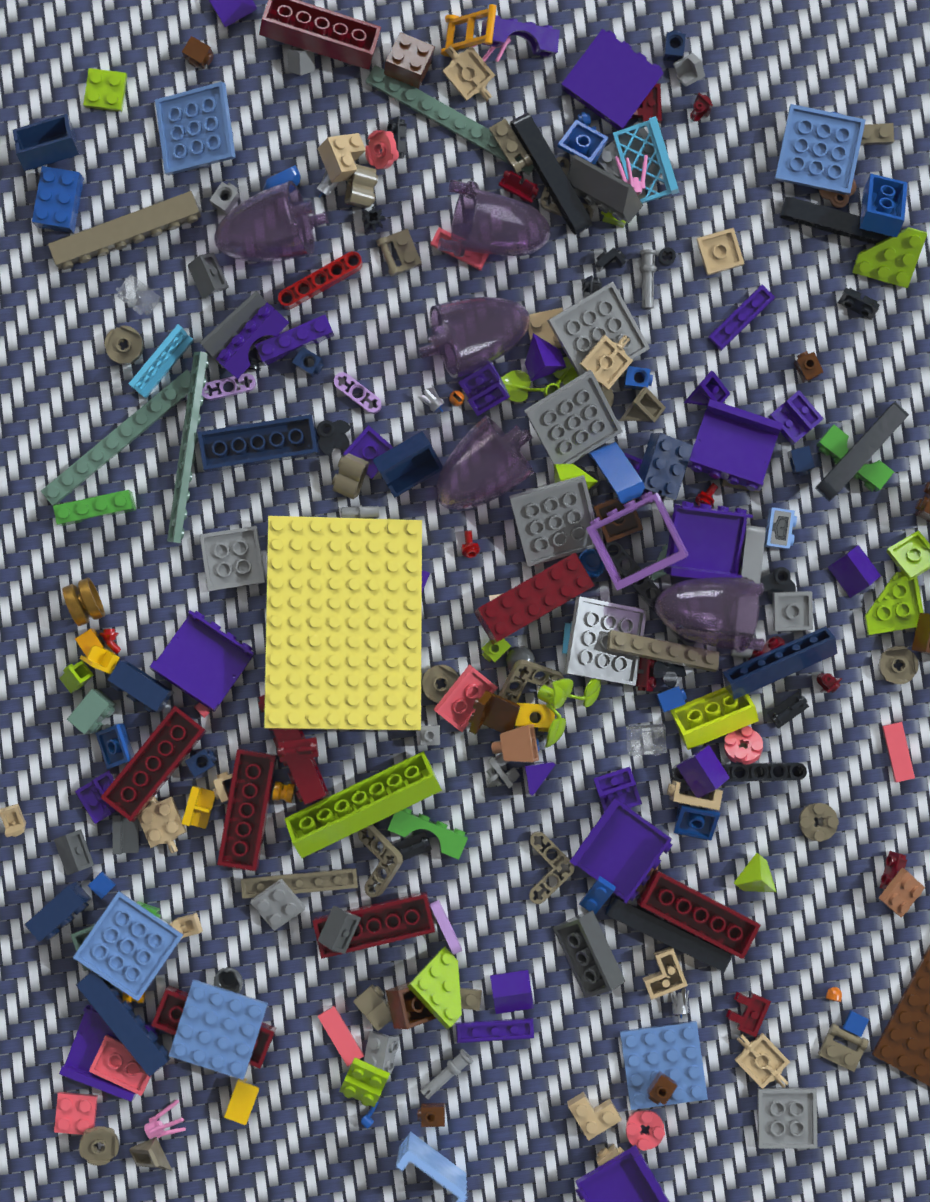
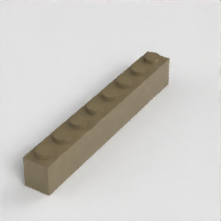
(125, 230)

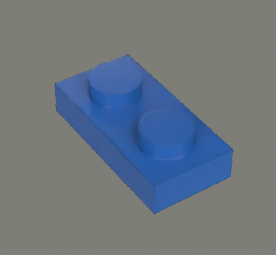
(597, 895)

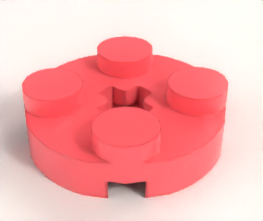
(389, 150)
(743, 735)
(645, 1118)

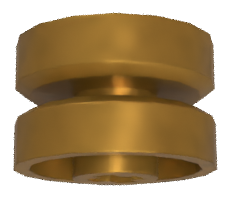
(83, 601)

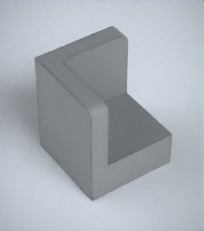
(300, 61)
(689, 69)

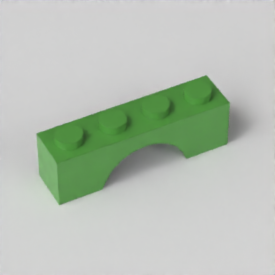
(835, 444)
(97, 506)
(451, 841)

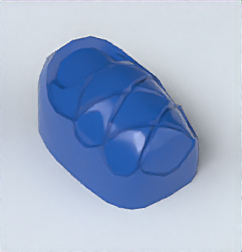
(290, 174)

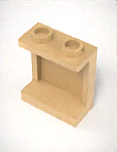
(711, 802)

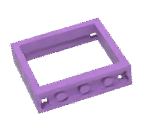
(613, 515)

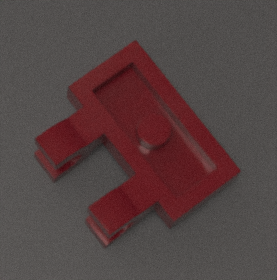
(650, 106)
(753, 1014)

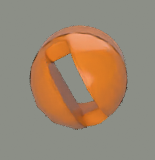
(454, 401)
(834, 994)

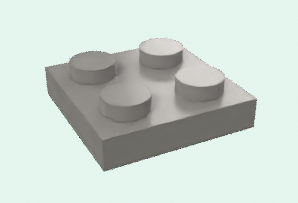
(792, 611)
(277, 904)

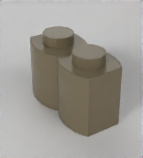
(360, 187)
(350, 476)
(374, 1006)

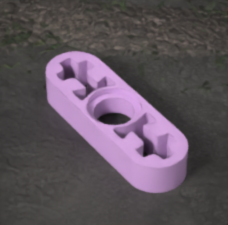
(213, 384)
(343, 388)
(446, 927)

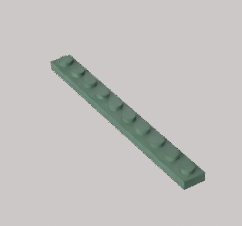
(438, 113)
(118, 439)
(188, 440)

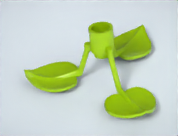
(518, 382)
(557, 697)

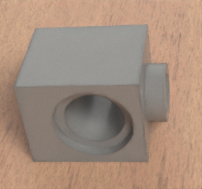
(225, 206)
(430, 735)

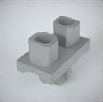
(509, 777)

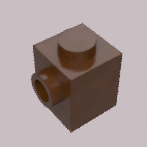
(197, 53)
(808, 366)
(661, 1088)
(431, 1114)

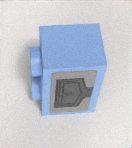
(779, 528)

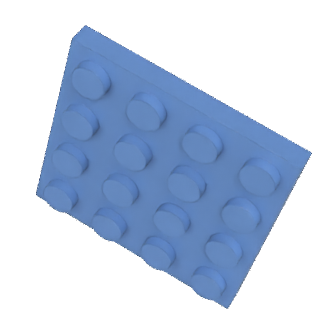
(195, 128)
(820, 149)
(128, 946)
(218, 1029)
(667, 1049)

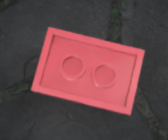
(459, 700)
(119, 1066)

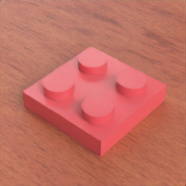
(75, 1112)

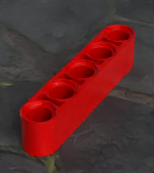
(315, 289)

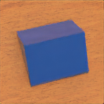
(583, 142)
(115, 745)
(696, 821)

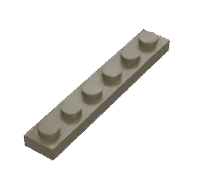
(663, 651)
(303, 882)

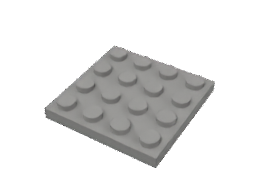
(591, 318)
(574, 420)
(553, 520)
(589, 637)

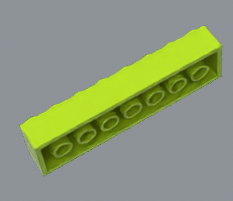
(362, 804)

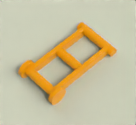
(454, 20)

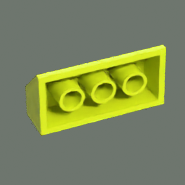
(713, 717)

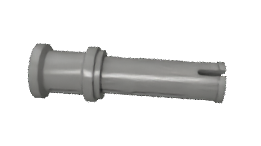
(648, 269)
(453, 1068)

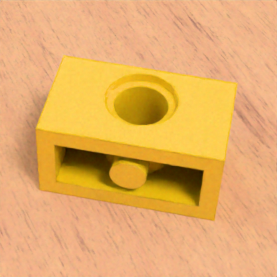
(546, 716)

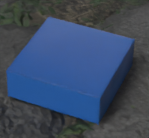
(101, 885)
(855, 1023)

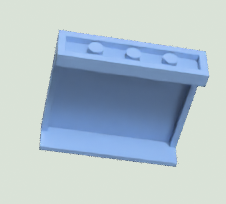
(433, 1164)

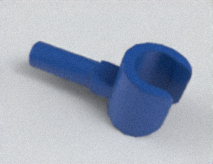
(366, 1120)

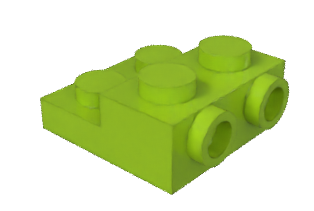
(364, 1082)

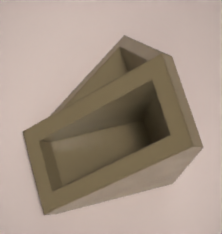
(644, 407)
(150, 1155)

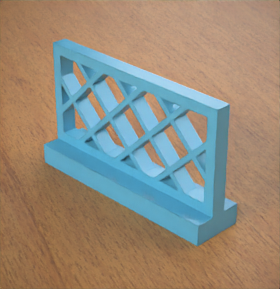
(660, 152)
(161, 361)

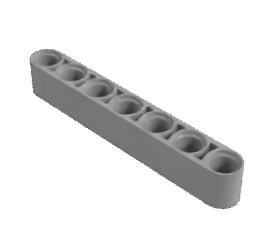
(751, 563)

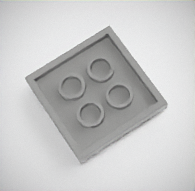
(608, 162)
(232, 558)
(787, 1118)

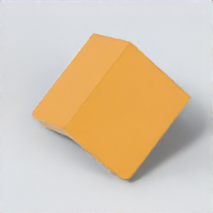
(88, 640)

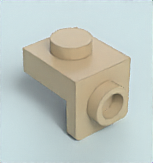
(221, 790)
(13, 820)
(187, 925)
(607, 1154)

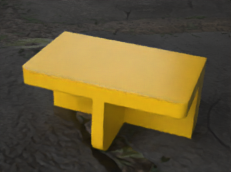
(101, 659)
(199, 807)
(241, 1102)

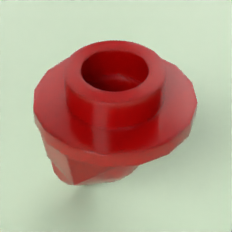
(705, 497)
(469, 547)
(110, 635)

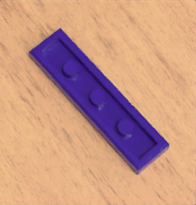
(741, 317)
(494, 1030)

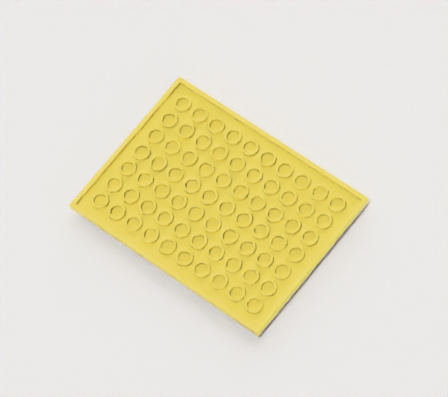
(343, 624)

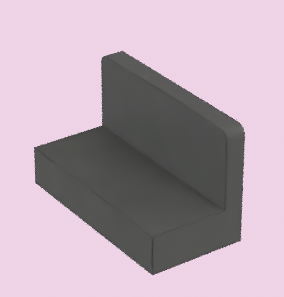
(207, 275)
(125, 835)
(73, 852)
(339, 930)

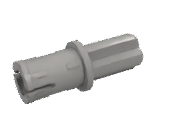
(360, 512)

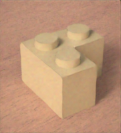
(339, 155)
(668, 978)
(593, 1120)

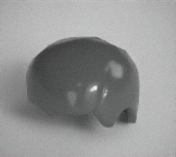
(519, 653)
(229, 979)

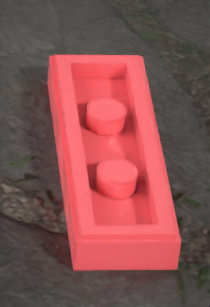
(471, 258)
(898, 752)
(340, 1035)

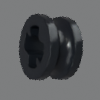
(667, 250)
(254, 364)

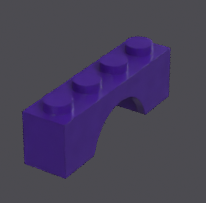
(542, 39)
(265, 322)
(288, 341)

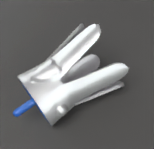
(325, 187)
(432, 399)
(679, 1002)

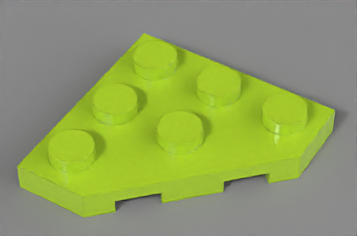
(892, 258)
(895, 607)
(439, 987)

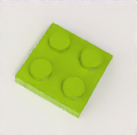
(105, 90)
(911, 555)

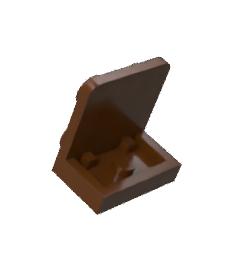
(494, 713)

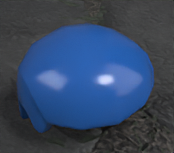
(592, 562)

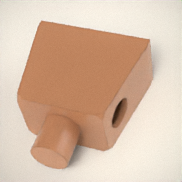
(518, 745)

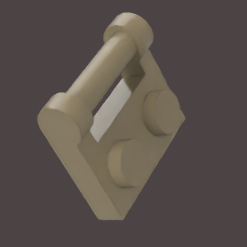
(405, 250)
(840, 1053)

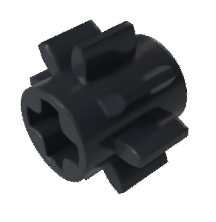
(373, 213)

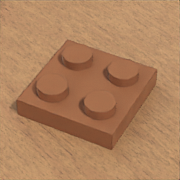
(901, 892)

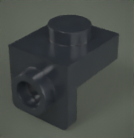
(605, 259)

